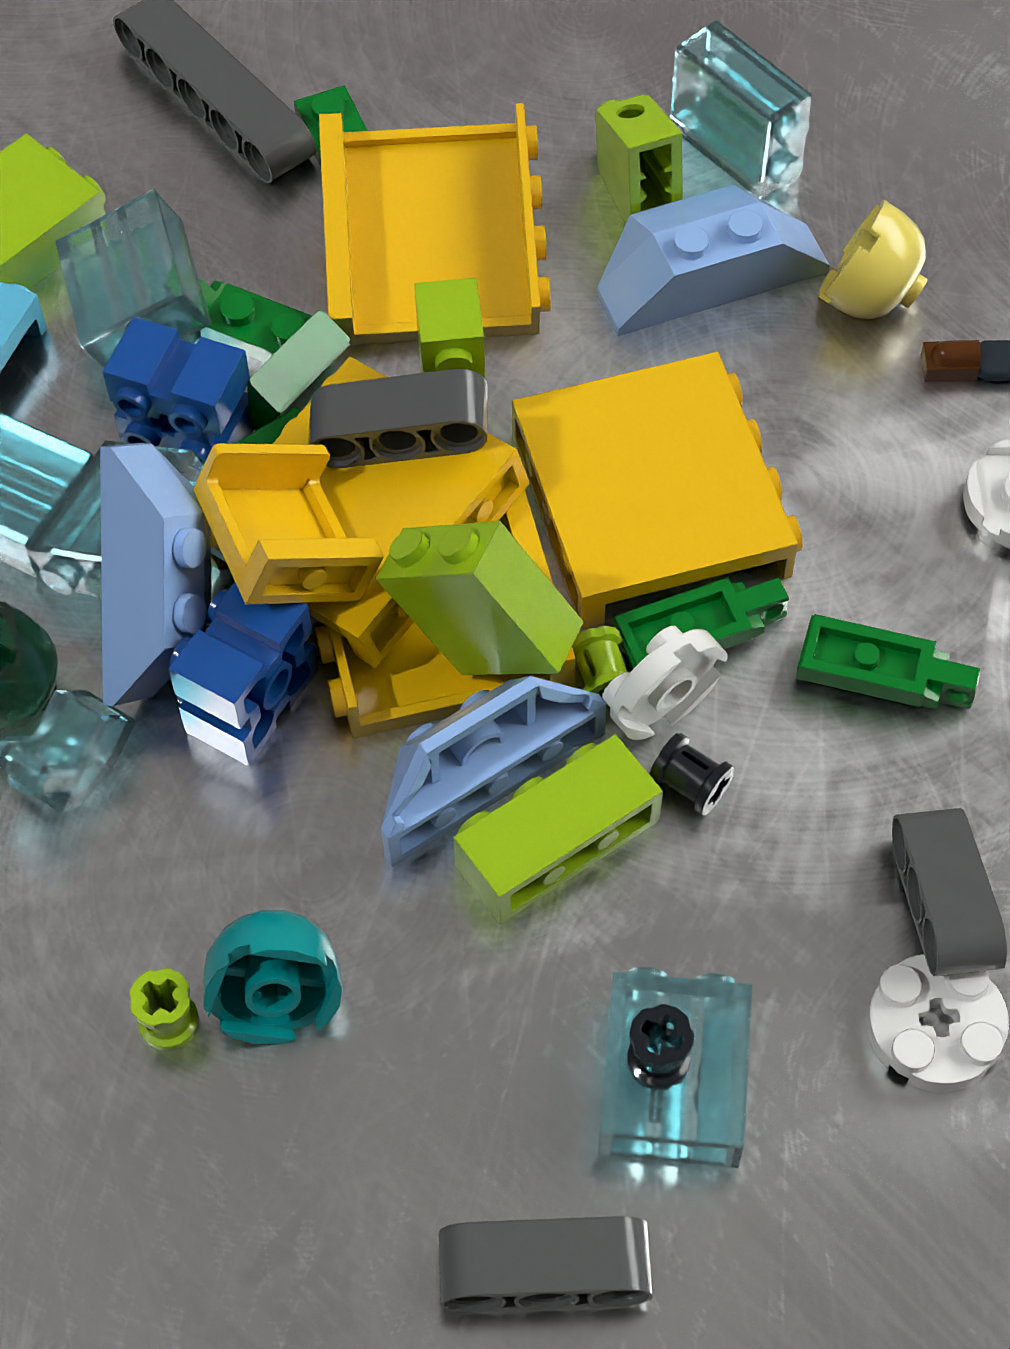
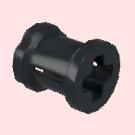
(692, 773)
(673, 1062)

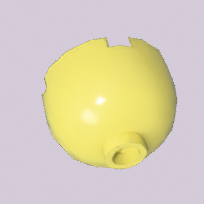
(878, 266)

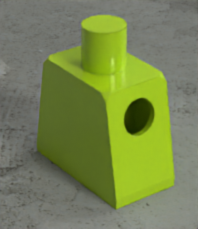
(637, 144)

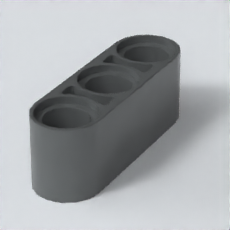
(400, 417)
(948, 892)
(545, 1264)

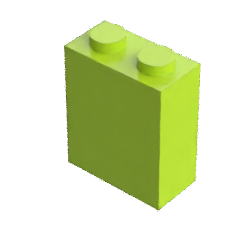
(39, 205)
(480, 599)

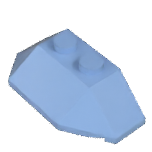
(703, 257)
(150, 569)
(482, 756)

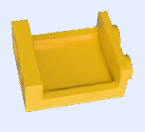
(280, 525)

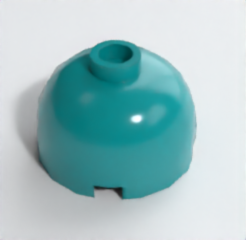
(271, 977)

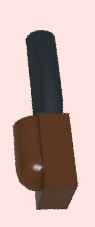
(965, 360)

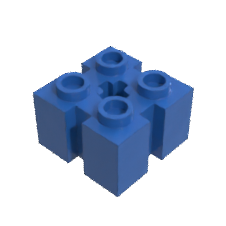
(177, 390)
(242, 672)

